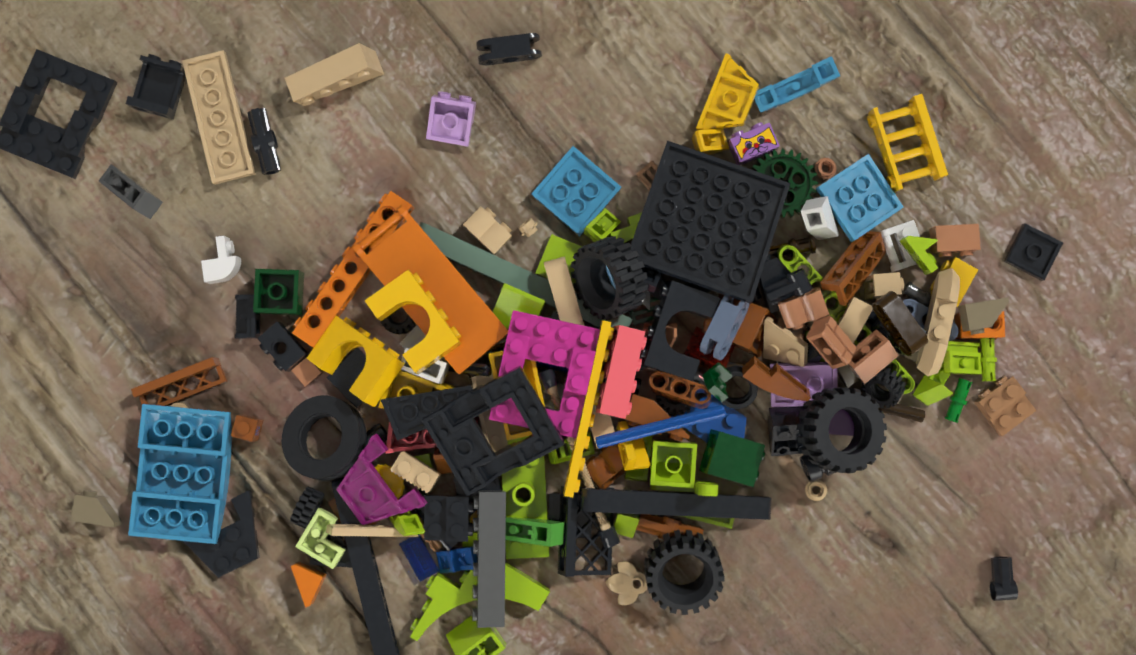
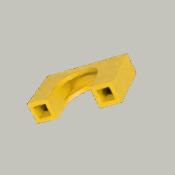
(440, 338)
(380, 364)

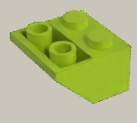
(471, 640)

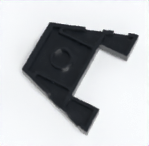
(236, 542)

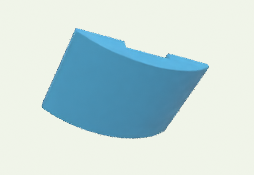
(181, 474)

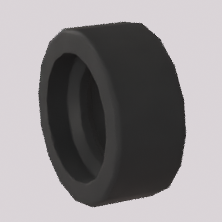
(742, 402)

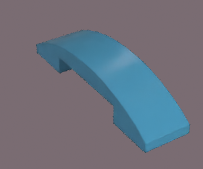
(797, 85)

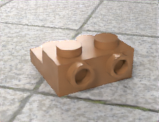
(1004, 404)

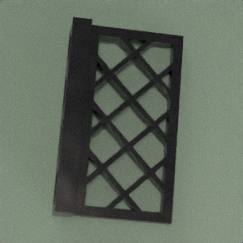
(567, 551)

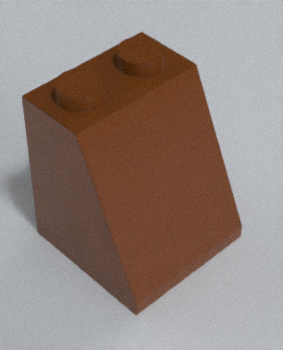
(751, 332)

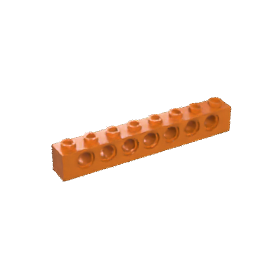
(352, 282)

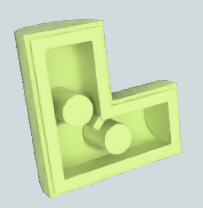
(315, 541)

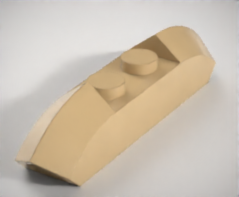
(939, 321)

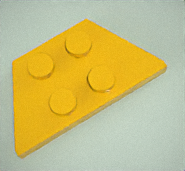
(729, 97)

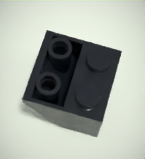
(782, 430)

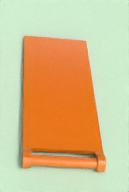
(414, 251)

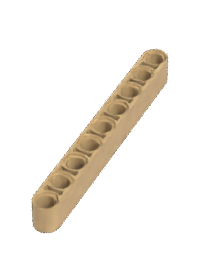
(569, 312)

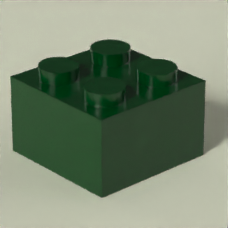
(278, 292)

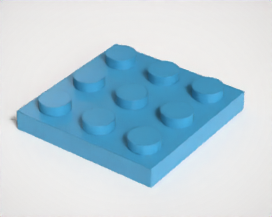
(576, 190)
(860, 198)

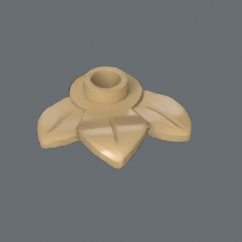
(624, 583)

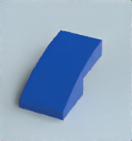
(456, 559)

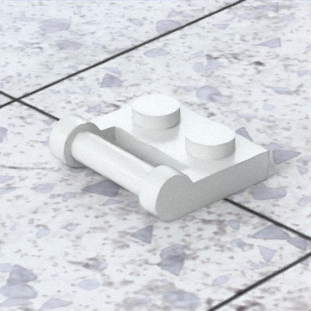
(899, 231)

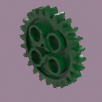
(798, 193)

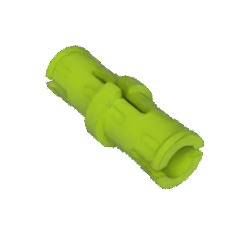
(988, 359)

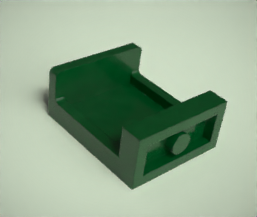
(732, 458)

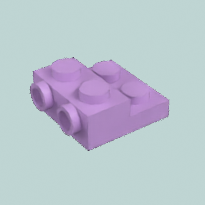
(450, 119)

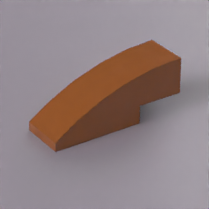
(775, 380)

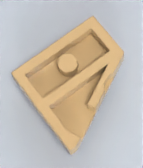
(783, 345)

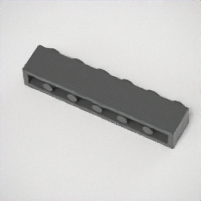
(490, 558)

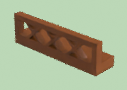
(854, 262)
(178, 376)

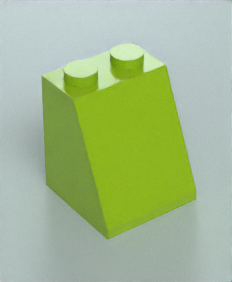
(517, 300)

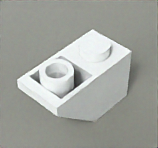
(819, 218)

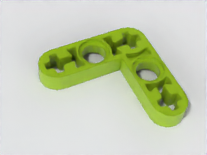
(703, 488)

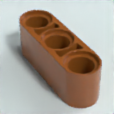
(672, 382)

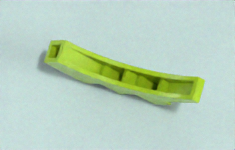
(449, 594)

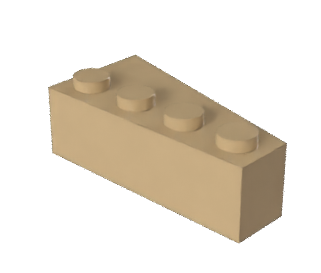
(334, 74)

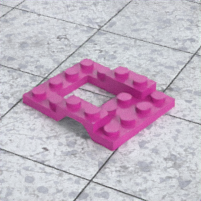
(555, 344)

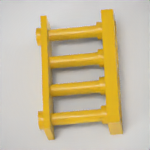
(923, 128)

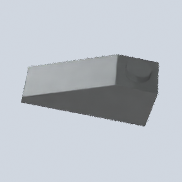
(130, 192)

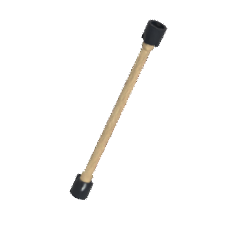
(607, 532)

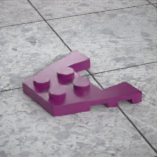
(368, 492)

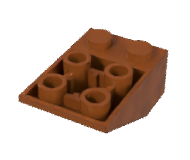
(648, 411)

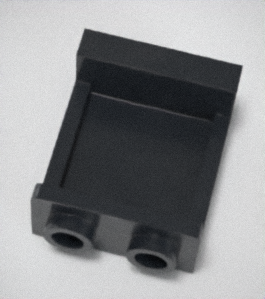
(158, 87)

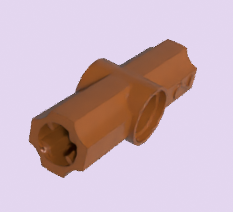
(661, 525)

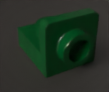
(715, 381)

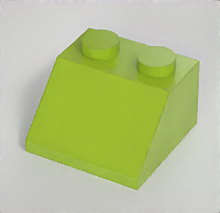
(673, 463)

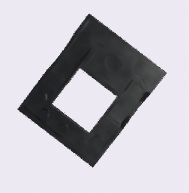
(45, 142)
(467, 447)

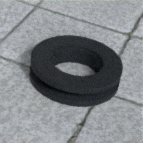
(297, 428)

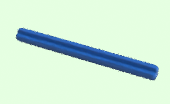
(660, 426)

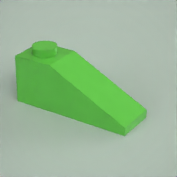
(534, 531)

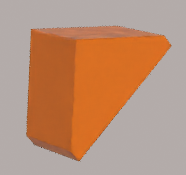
(308, 581)

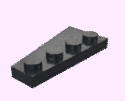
(407, 411)

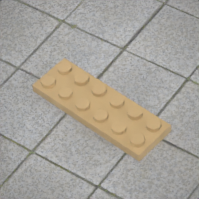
(218, 117)

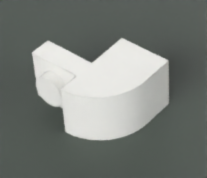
(223, 267)

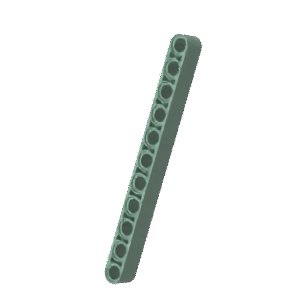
(506, 272)

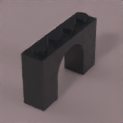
(657, 352)

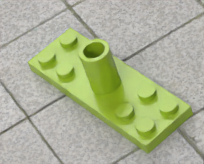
(533, 478)

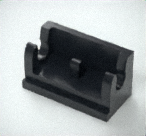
(246, 320)

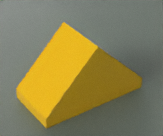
(710, 141)

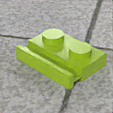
(962, 358)

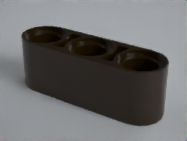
(900, 323)

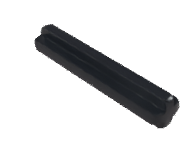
(476, 369)

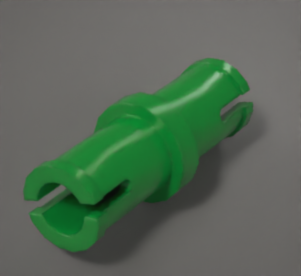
(958, 400)

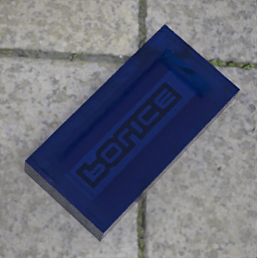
(419, 557)

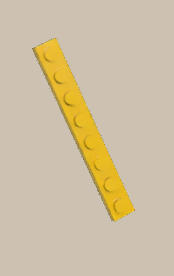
(587, 419)

